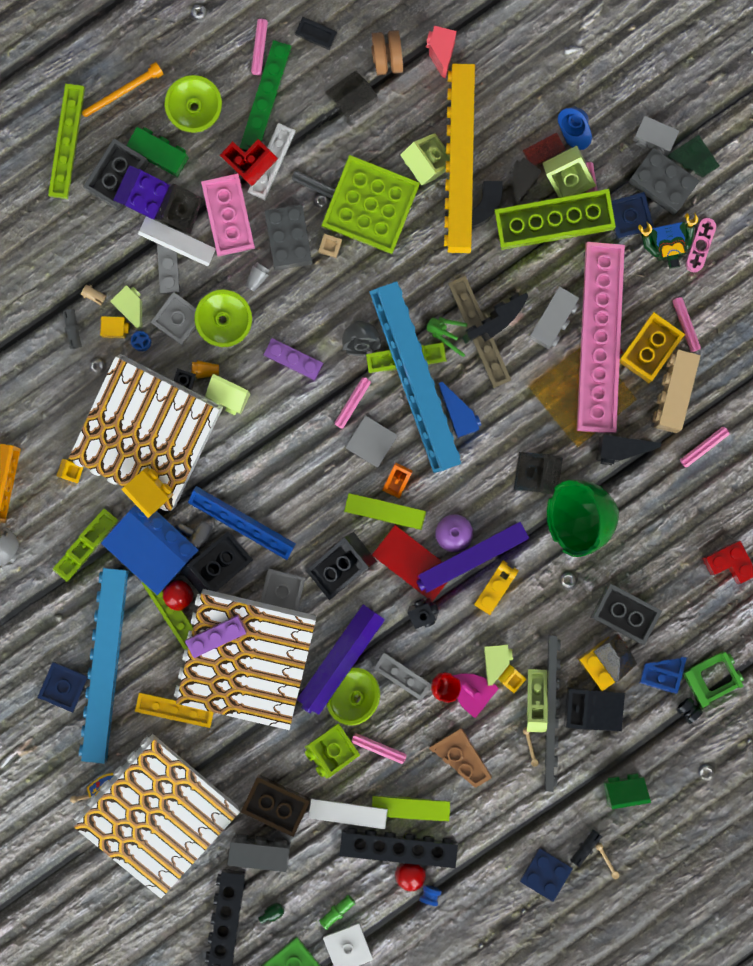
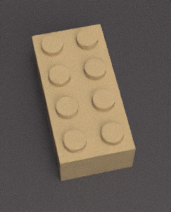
(676, 391)

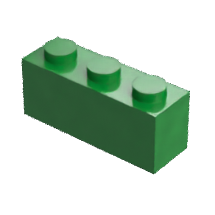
(158, 151)

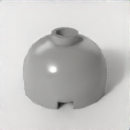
(8, 547)

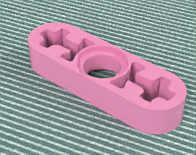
(700, 230)

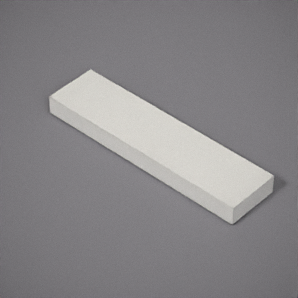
(278, 146)
(176, 241)
(348, 813)

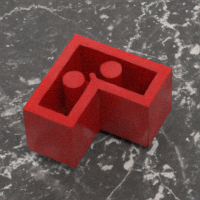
(250, 164)
(732, 557)

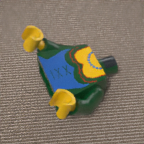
(669, 240)

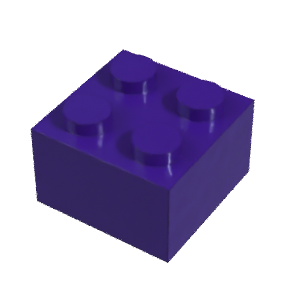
(141, 192)

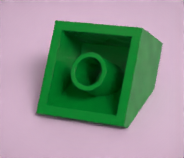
(626, 791)

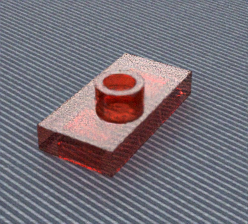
(544, 149)

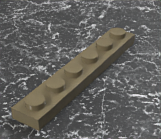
(473, 316)

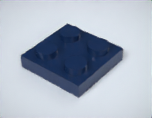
(629, 214)
(63, 687)
(546, 874)

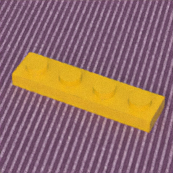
(168, 709)

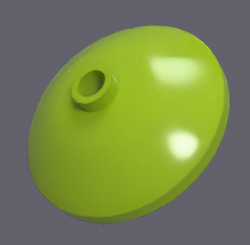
(188, 92)
(223, 304)
(344, 704)

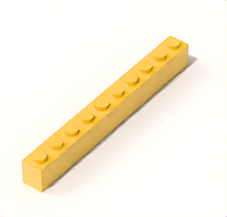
(461, 158)

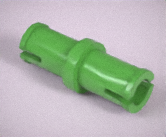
(337, 911)

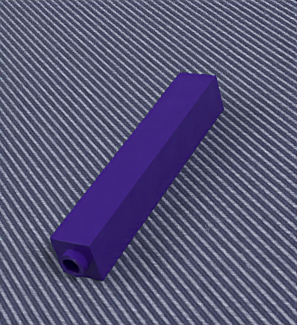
(472, 557)
(340, 660)

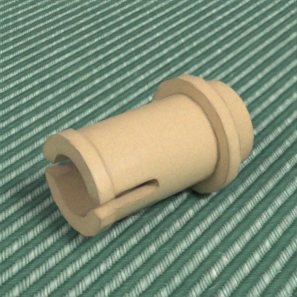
(94, 295)

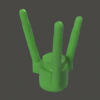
(438, 328)

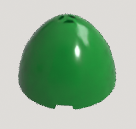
(581, 517)

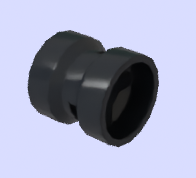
(689, 710)

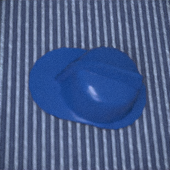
(575, 127)

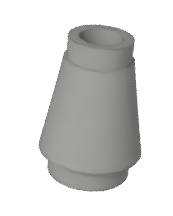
(257, 276)

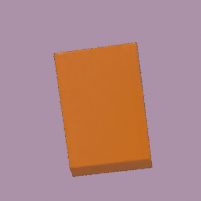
(397, 480)

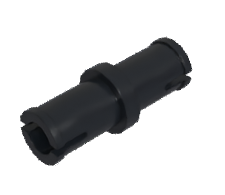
(586, 848)

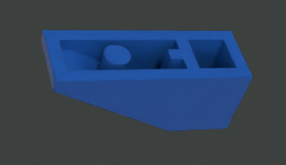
(461, 416)

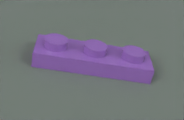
(293, 359)
(215, 636)

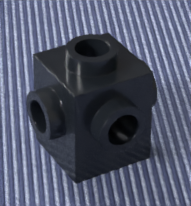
(423, 613)

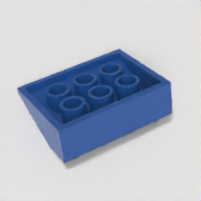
(150, 548)

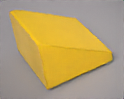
(69, 471)
(512, 678)

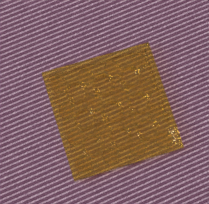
(559, 396)

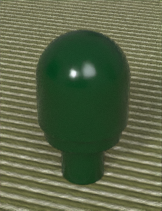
(272, 913)

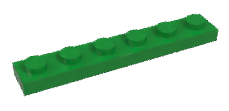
(266, 94)

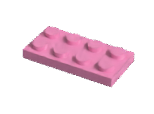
(228, 215)

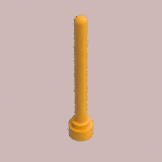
(154, 71)

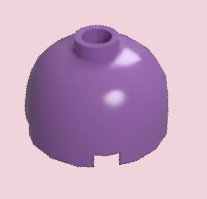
(454, 533)

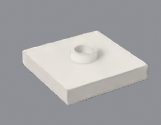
(348, 946)

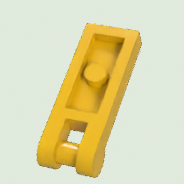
(495, 588)

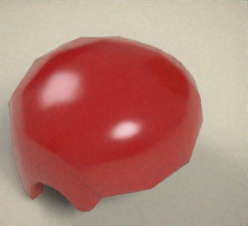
(178, 595)
(446, 687)
(410, 876)

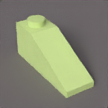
(537, 701)

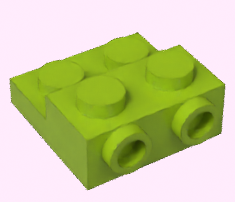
(331, 751)

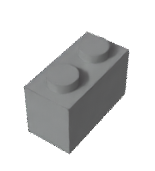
(655, 135)

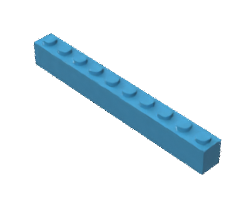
(415, 377)
(104, 665)

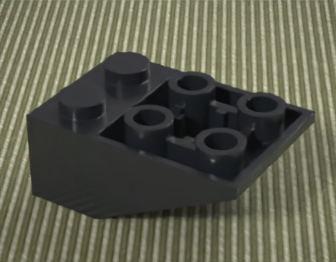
(594, 709)

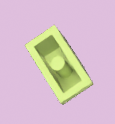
(130, 305)
(496, 661)

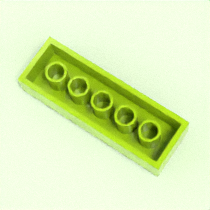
(555, 219)

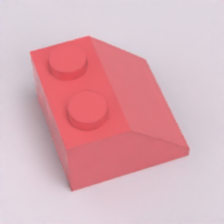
(441, 47)

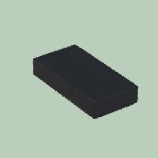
(316, 33)

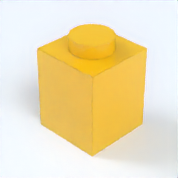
(114, 327)

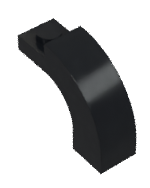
(490, 201)

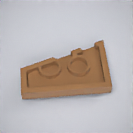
(462, 756)

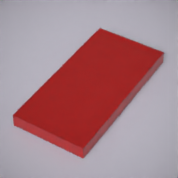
(407, 559)

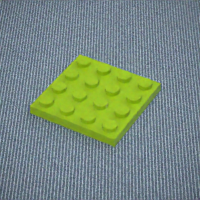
(370, 204)

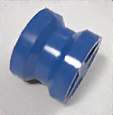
(139, 338)
(430, 895)

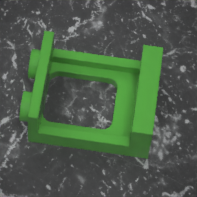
(698, 686)

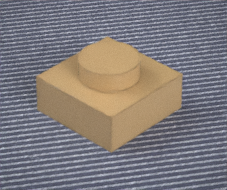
(330, 246)

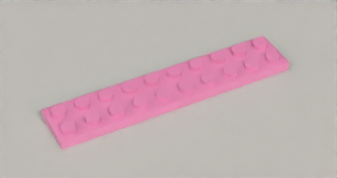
(600, 338)

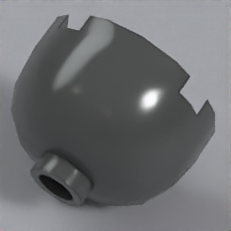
(360, 338)

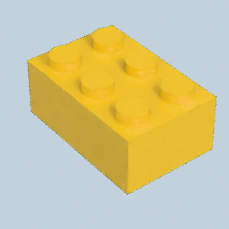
(651, 347)

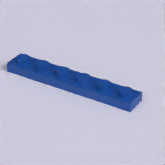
(241, 523)

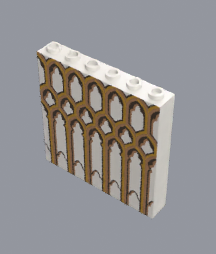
(144, 423)
(253, 674)
(155, 815)

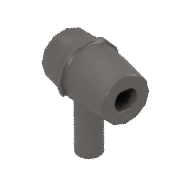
(198, 536)

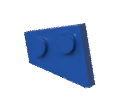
(664, 674)

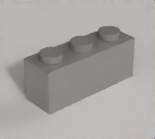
(555, 318)

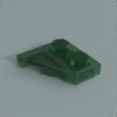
(695, 157)

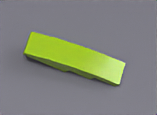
(384, 361)
(385, 511)
(85, 545)
(413, 808)

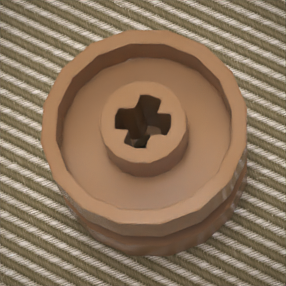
(387, 52)

